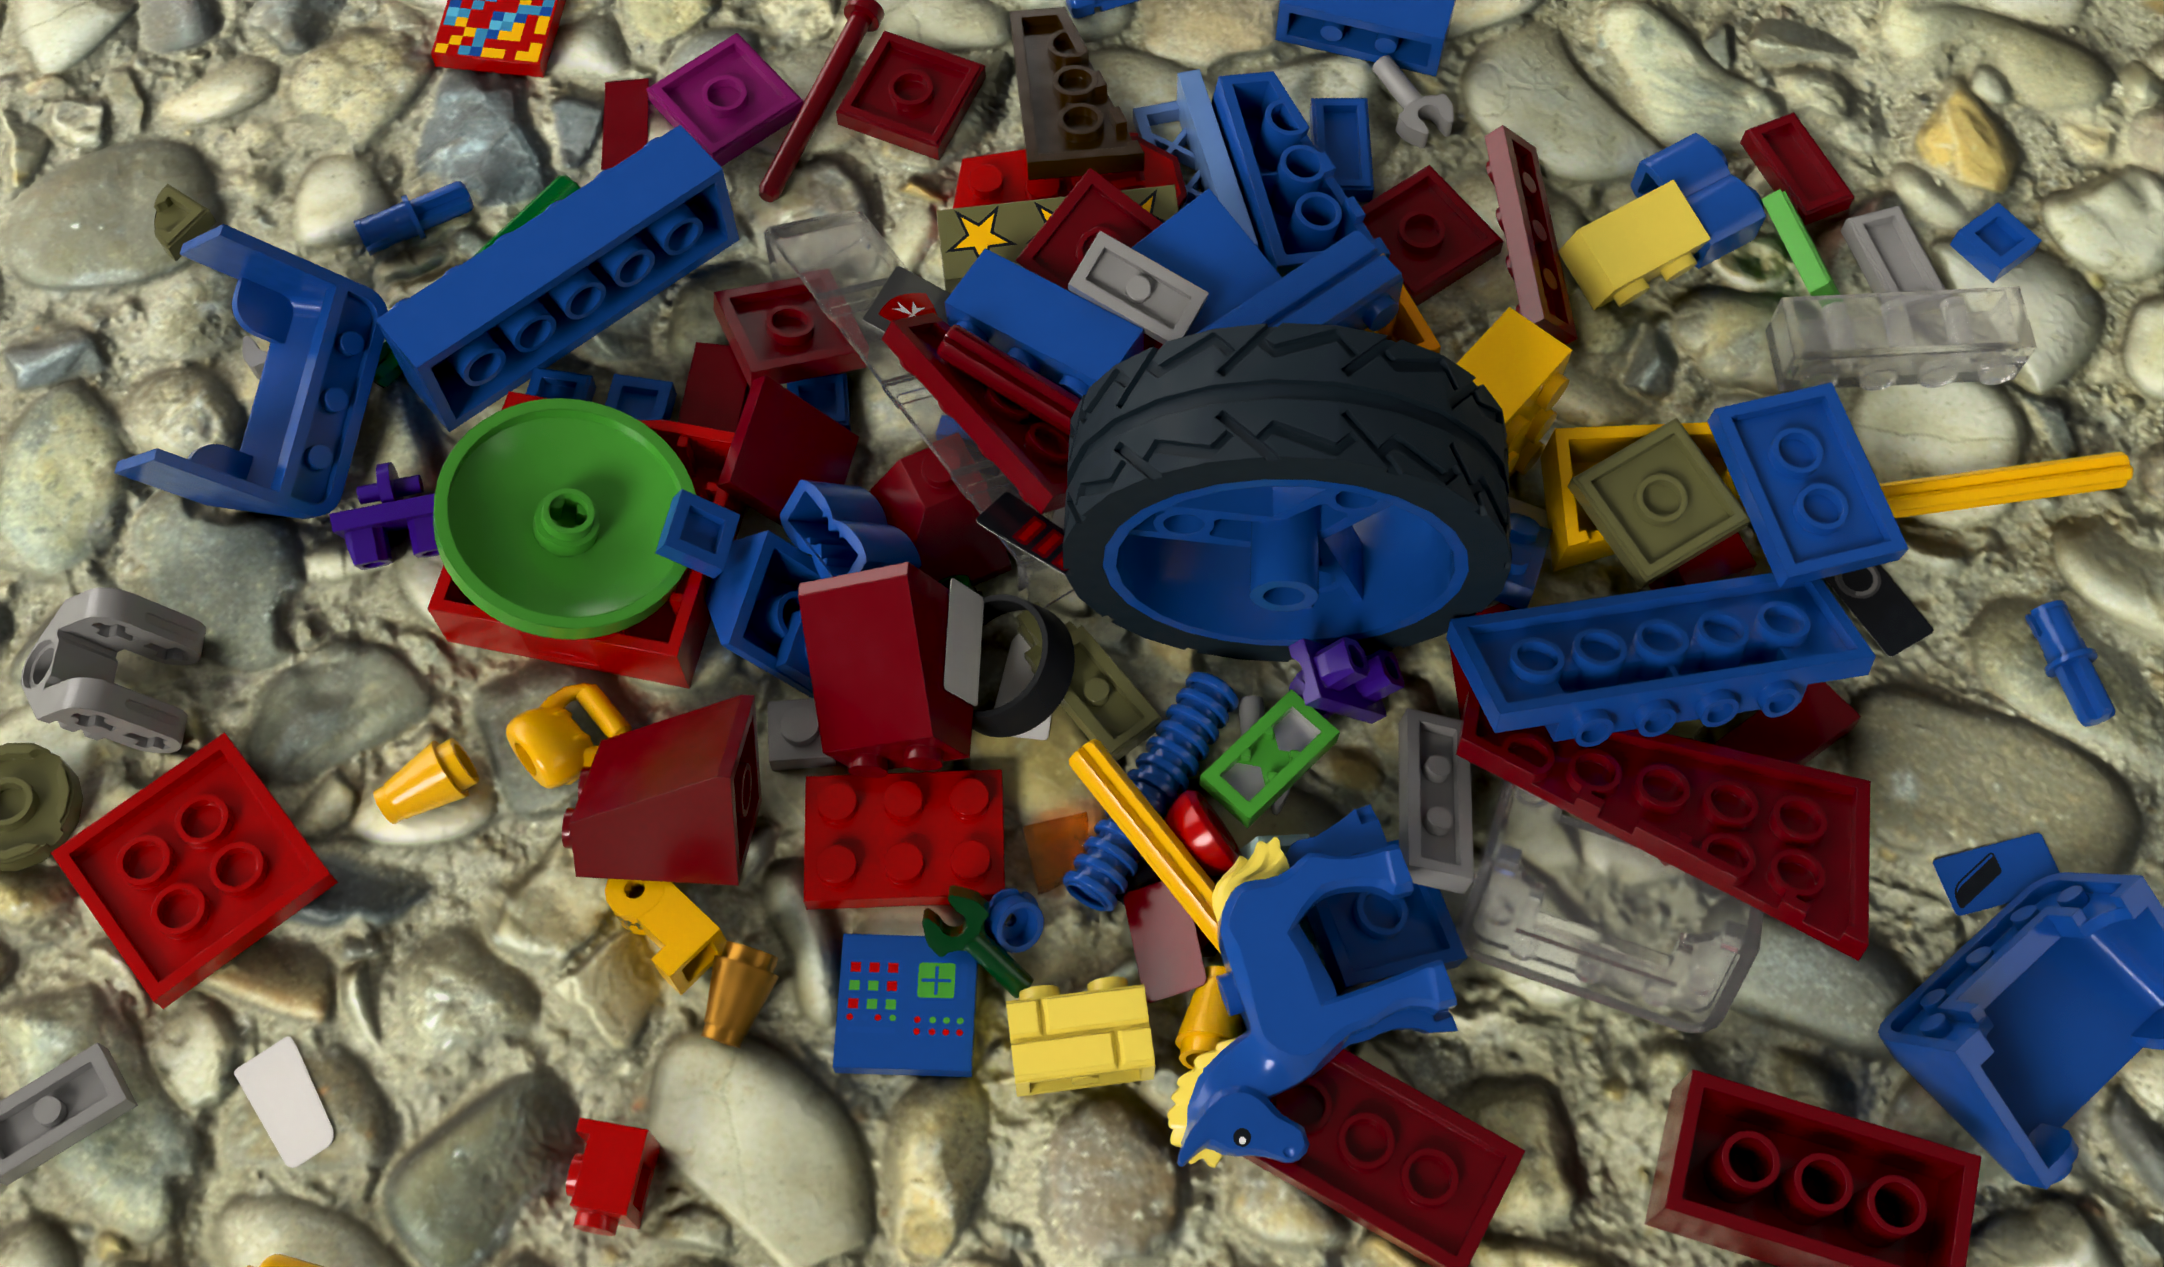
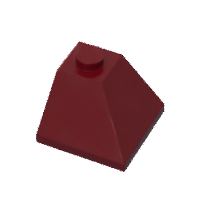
(939, 520)

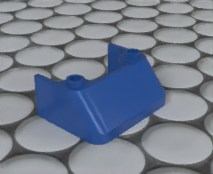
(307, 394)

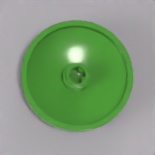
(559, 518)

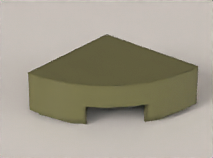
(179, 220)

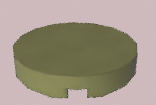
(37, 804)

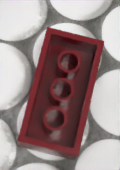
(1807, 1182)

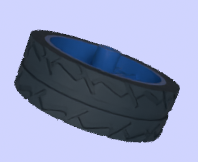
(1287, 492)

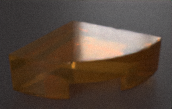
(1053, 848)

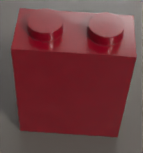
(881, 669)
(671, 799)

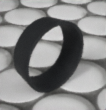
(1049, 682)

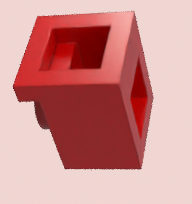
(611, 1177)

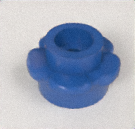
(1024, 925)

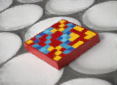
(498, 35)

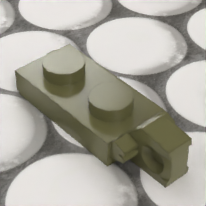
(1099, 694)

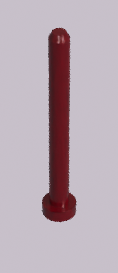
(861, 17)

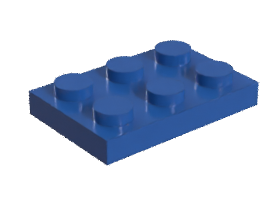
(1806, 485)

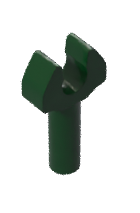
(974, 939)

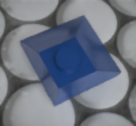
(756, 598)

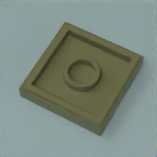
(1658, 503)

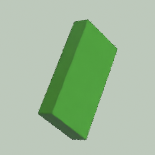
(1799, 244)

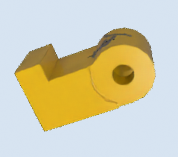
(673, 923)

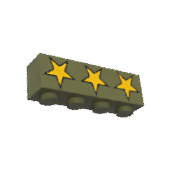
(1012, 225)

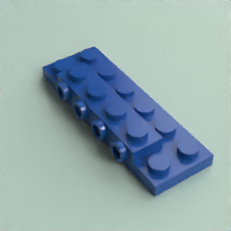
(1657, 657)

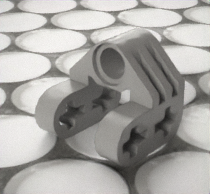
(75, 668)

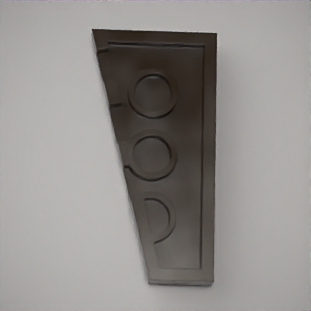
(1065, 102)

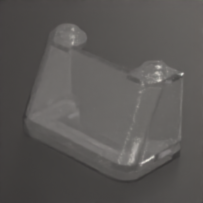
(1603, 918)

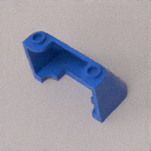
(2038, 1016)

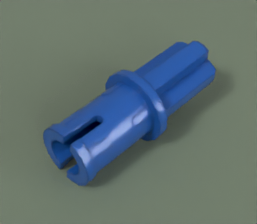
(413, 217)
(2070, 662)

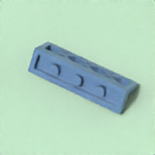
(1204, 141)

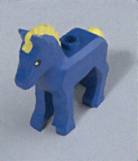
(1287, 994)

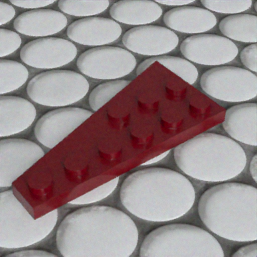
(1735, 819)

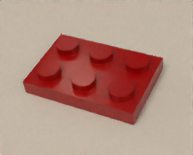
(902, 838)

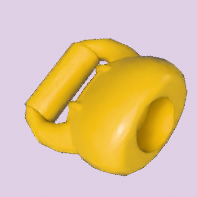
(553, 743)

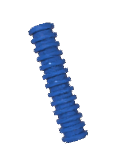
(1160, 776)

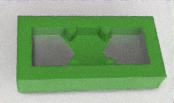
(1269, 758)

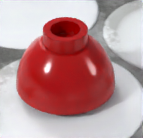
(1203, 833)

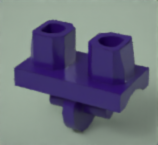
(368, 527)
(1344, 679)

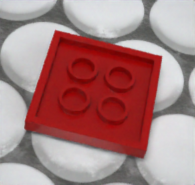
(193, 870)

